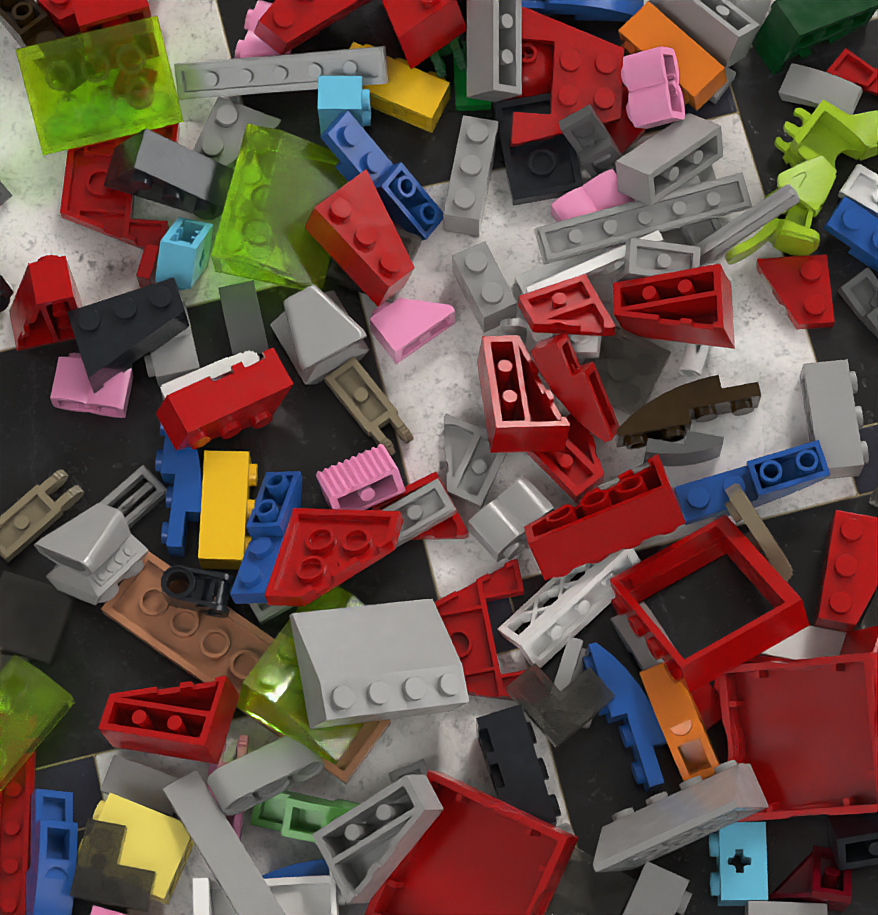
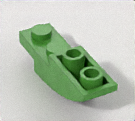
(298, 814)

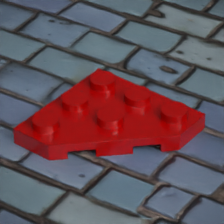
(328, 549)

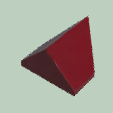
(817, 882)

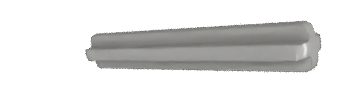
(747, 223)

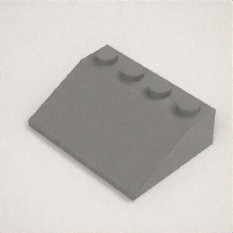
(376, 663)
(679, 818)

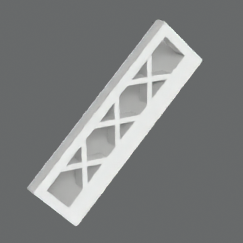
(596, 265)
(575, 607)

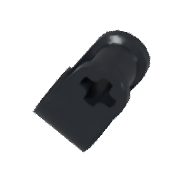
(201, 590)

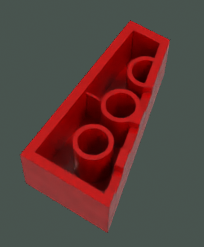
(605, 521)

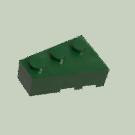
(801, 24)

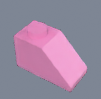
(409, 325)

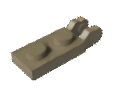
(366, 403)
(34, 514)
(759, 535)

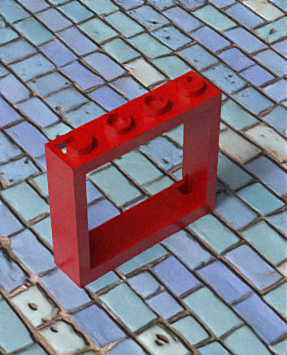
(681, 560)

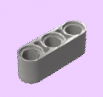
(263, 774)

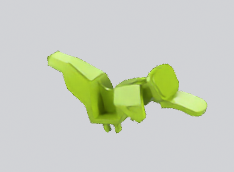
(812, 174)

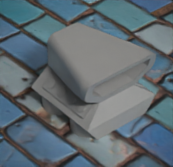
(318, 334)
(93, 554)

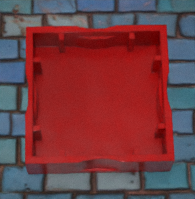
(806, 732)
(477, 859)

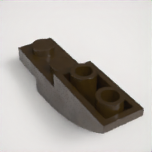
(27, 22)
(671, 413)

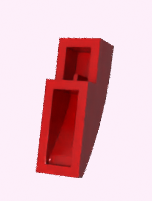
(576, 385)

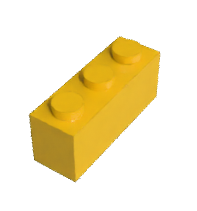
(410, 94)
(225, 508)

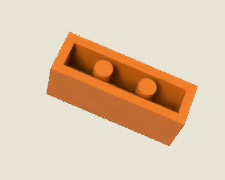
(698, 71)

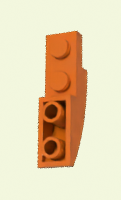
(680, 724)

